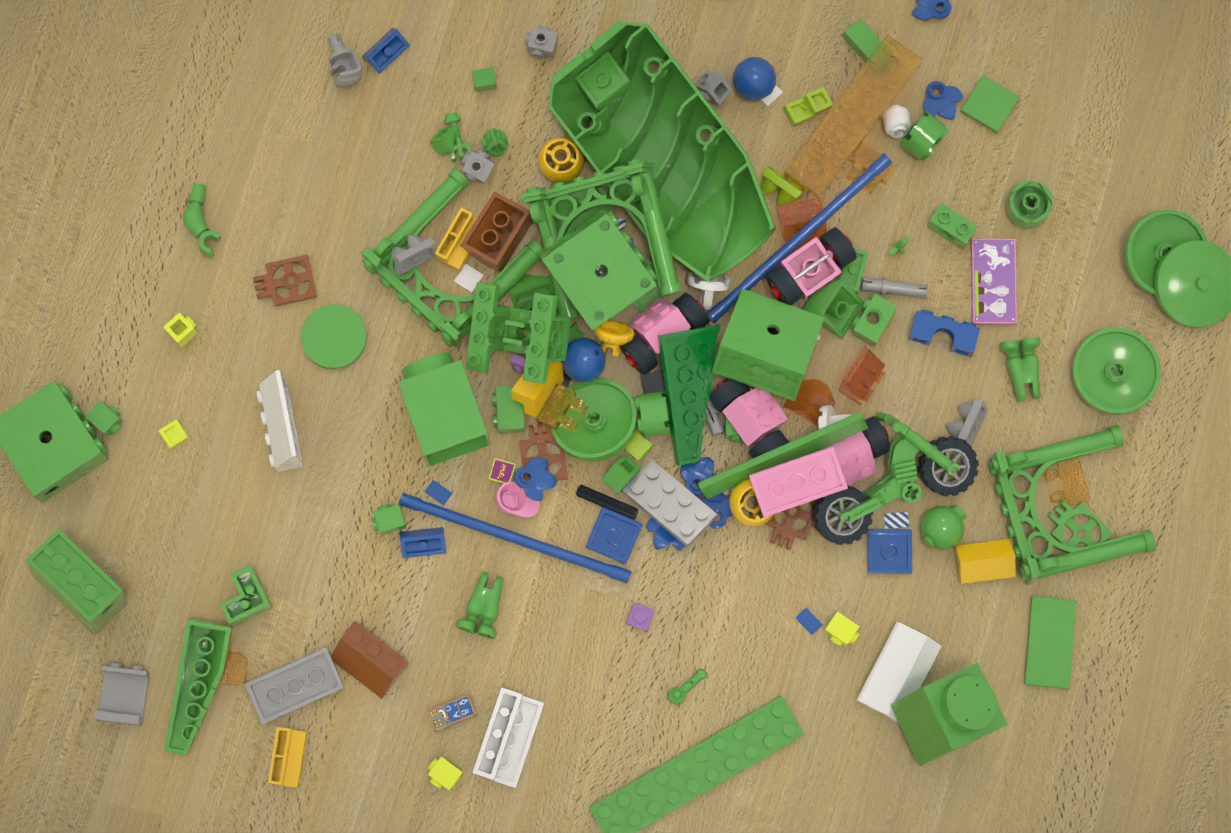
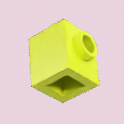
(181, 329)
(842, 630)
(444, 774)

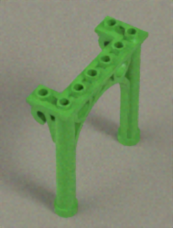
(642, 185)
(414, 225)
(1075, 556)

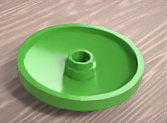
(1152, 239)
(1194, 283)
(1116, 371)
(604, 426)

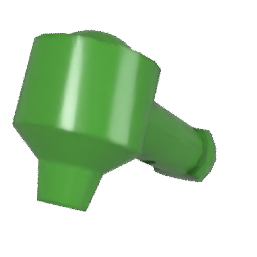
(677, 695)

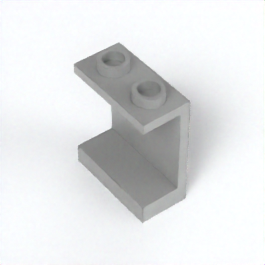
(123, 695)

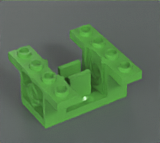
(503, 327)

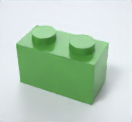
(509, 412)

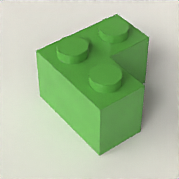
(251, 600)

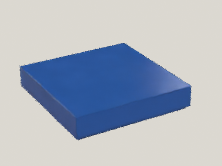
(614, 535)
(889, 551)

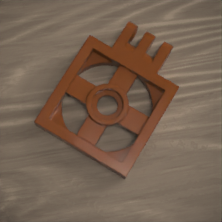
(269, 284)
(541, 439)
(786, 531)

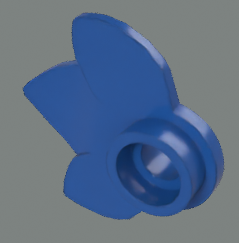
(928, 9)
(945, 102)
(696, 473)
(538, 478)
(720, 505)
(662, 537)

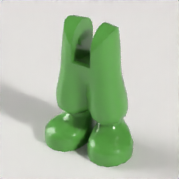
(1024, 369)
(484, 604)

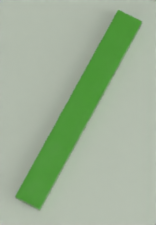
(795, 449)

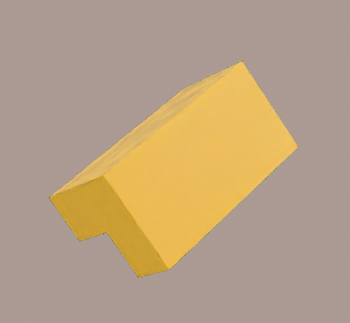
(449, 250)
(533, 394)
(985, 561)
(287, 757)

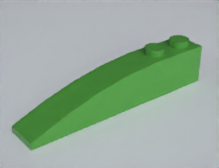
(197, 679)

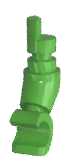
(194, 220)

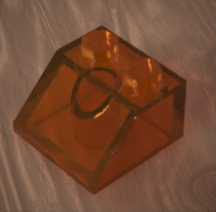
(796, 215)
(862, 376)

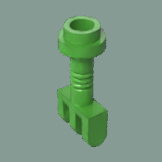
(452, 120)

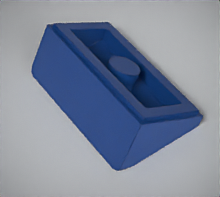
(386, 50)
(422, 542)

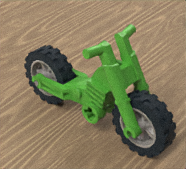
(899, 481)

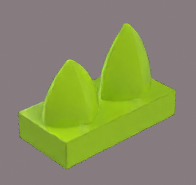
(773, 180)

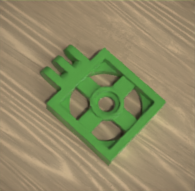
(1065, 518)

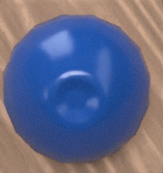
(754, 79)
(584, 360)

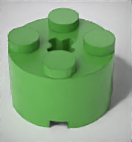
(923, 135)
(1025, 216)
(654, 414)

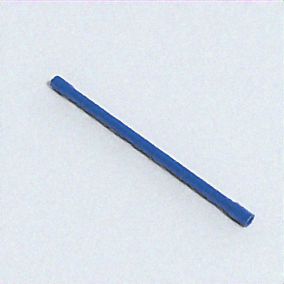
(874, 170)
(610, 570)

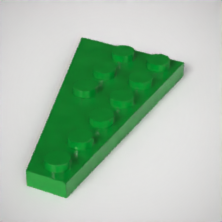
(688, 378)

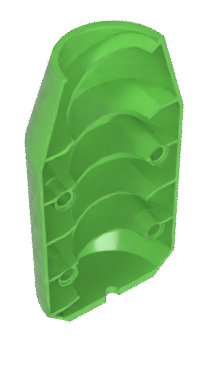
(702, 185)

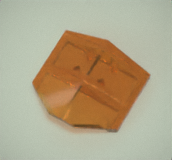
(810, 399)

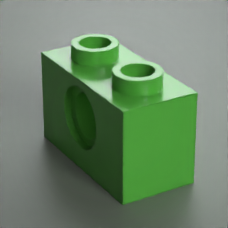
(952, 226)
(870, 332)

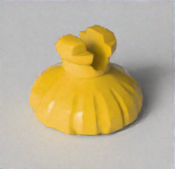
(613, 335)

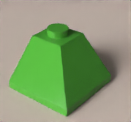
(837, 305)

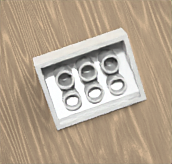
(280, 423)

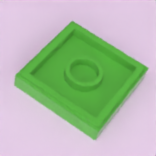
(603, 80)
(990, 104)

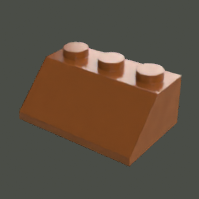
(497, 232)
(368, 660)

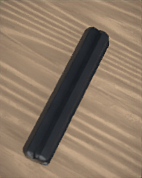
(607, 502)

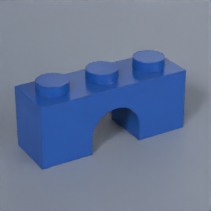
(963, 335)

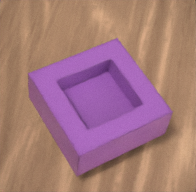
(518, 363)
(640, 617)

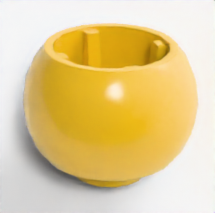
(557, 146)
(738, 500)

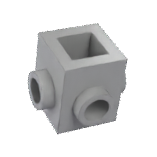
(542, 42)
(713, 86)
(477, 173)

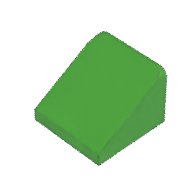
(484, 79)
(443, 140)

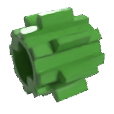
(495, 142)

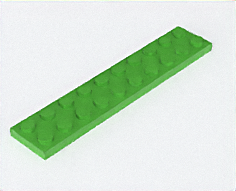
(698, 769)

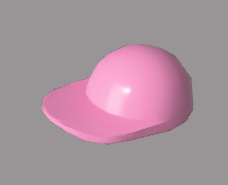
(513, 500)

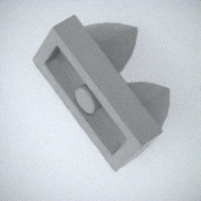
(418, 253)
(974, 414)

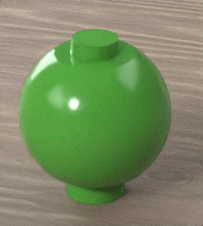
(943, 527)

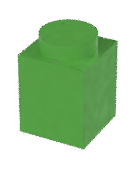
(442, 408)
(948, 714)

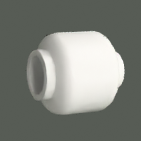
(897, 121)

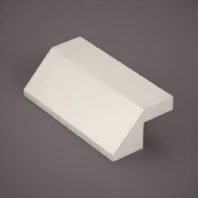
(898, 669)
(508, 738)

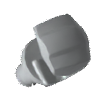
(344, 62)

